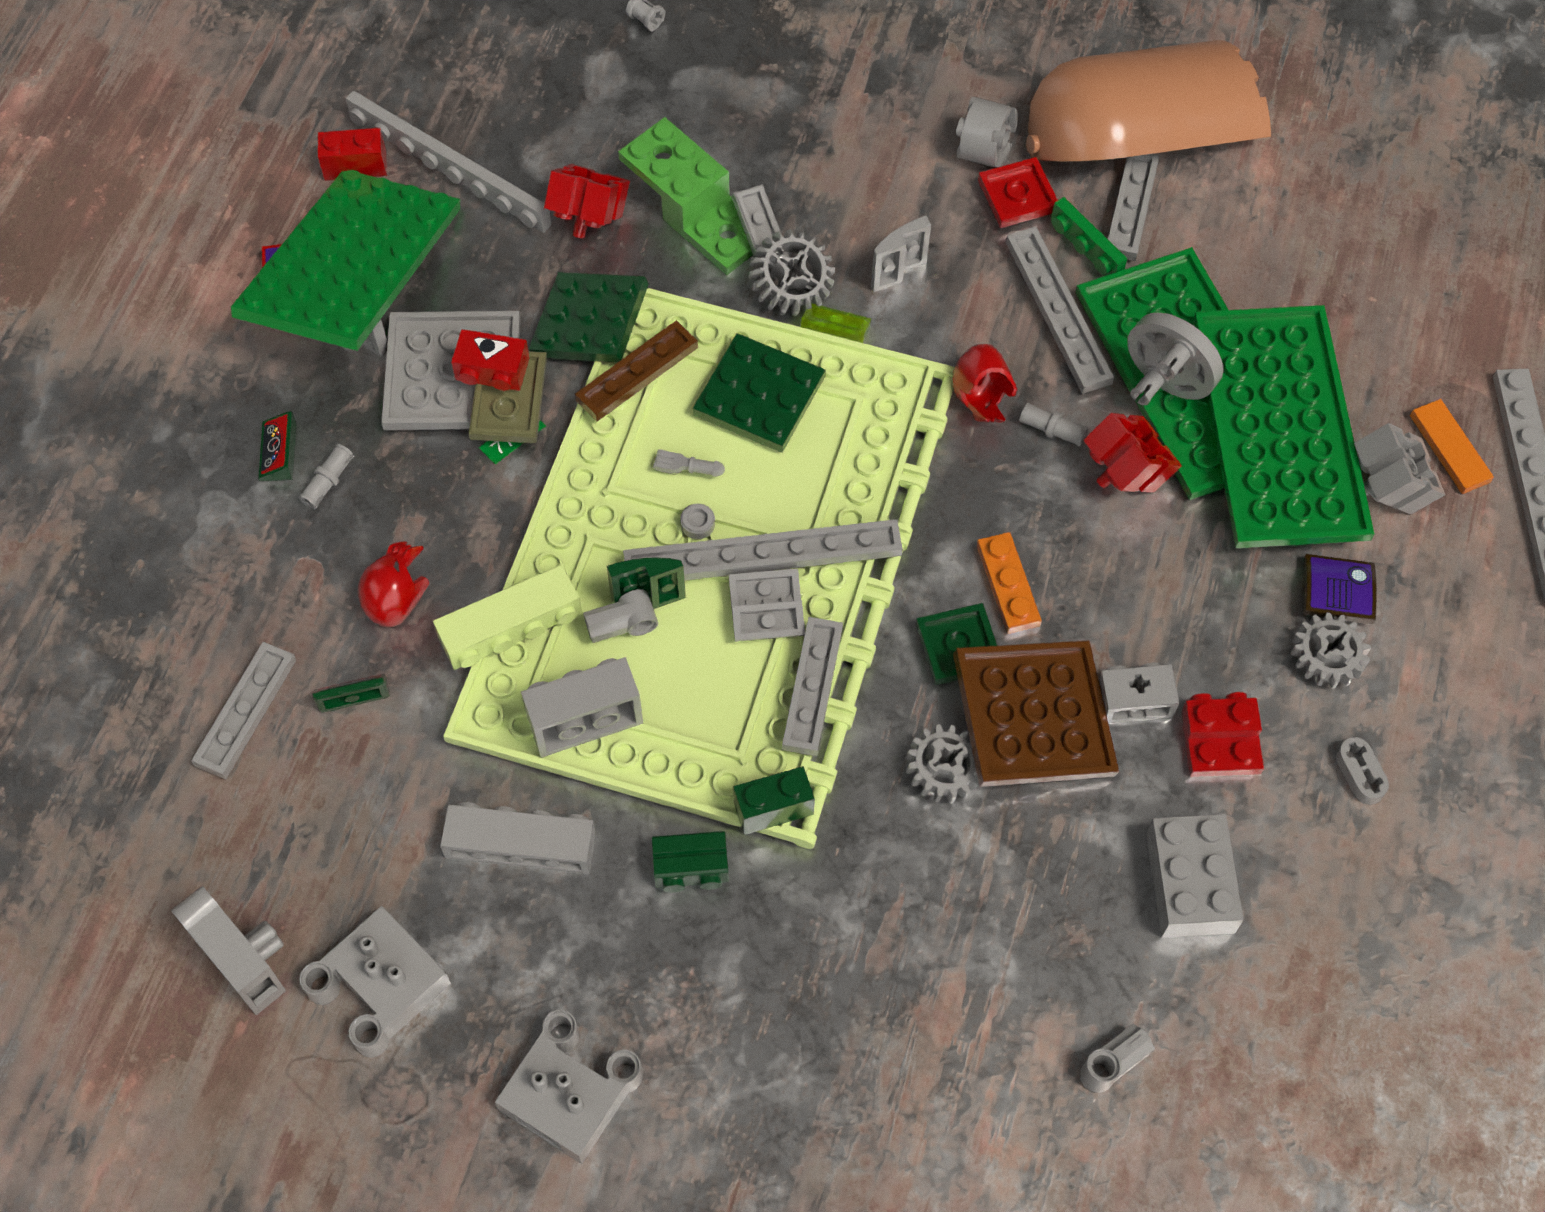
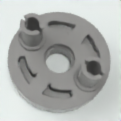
(1173, 358)

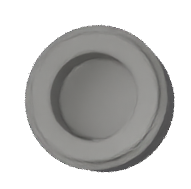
(697, 521)

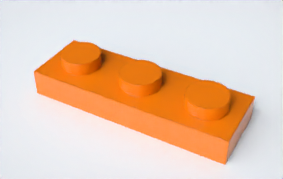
(1008, 583)

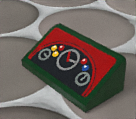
(277, 448)
(351, 693)

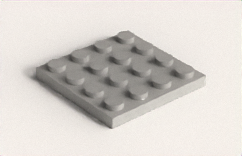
(419, 369)

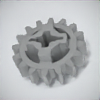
(1337, 664)
(942, 778)

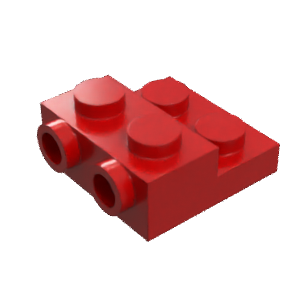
(1222, 735)

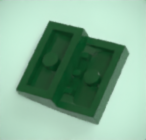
(658, 576)

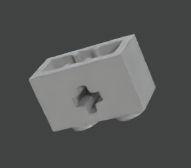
(1139, 692)

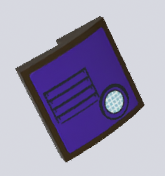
(1339, 588)

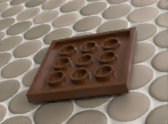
(1035, 713)

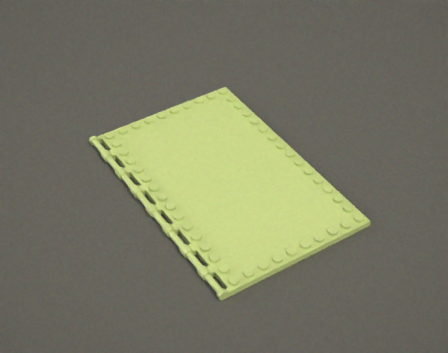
(709, 702)

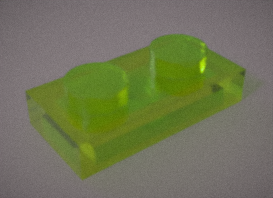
(836, 323)

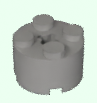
(986, 132)

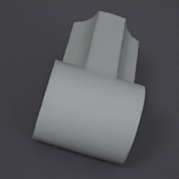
(629, 615)
(1117, 1057)

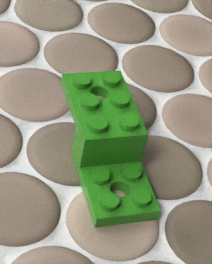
(691, 192)

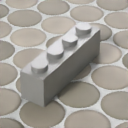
(518, 838)

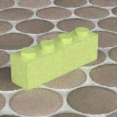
(508, 617)

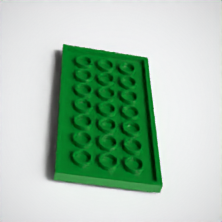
(347, 259)
(1114, 306)
(1284, 429)

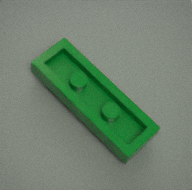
(1087, 238)

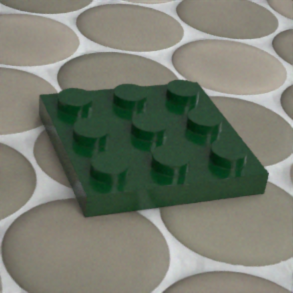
(589, 316)
(759, 392)

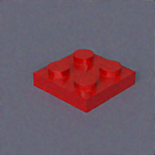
(1017, 192)

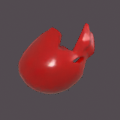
(981, 380)
(388, 594)

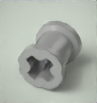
(646, 12)

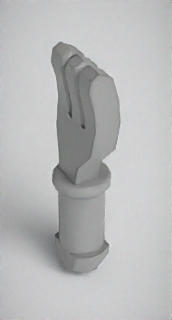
(675, 462)

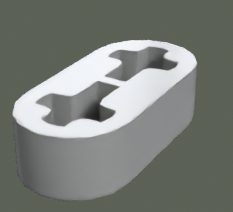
(1363, 770)

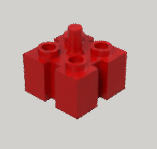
(587, 195)
(1131, 453)

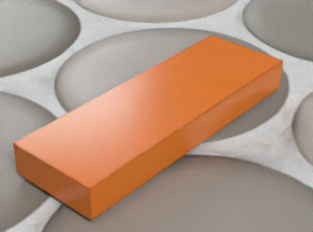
(1451, 446)

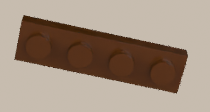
(636, 371)

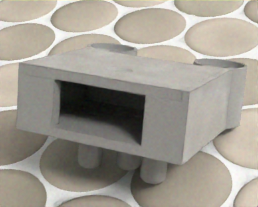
(236, 956)
(384, 972)
(562, 1096)

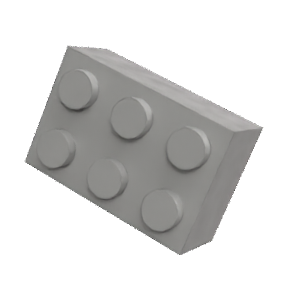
(582, 706)
(1194, 876)

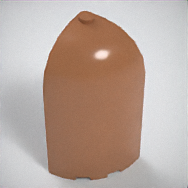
(1146, 103)

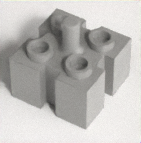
(1398, 469)

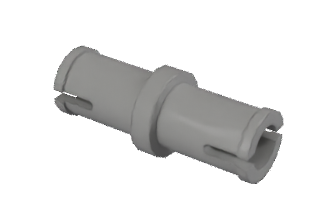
(1054, 424)
(326, 476)

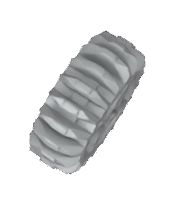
(780, 266)

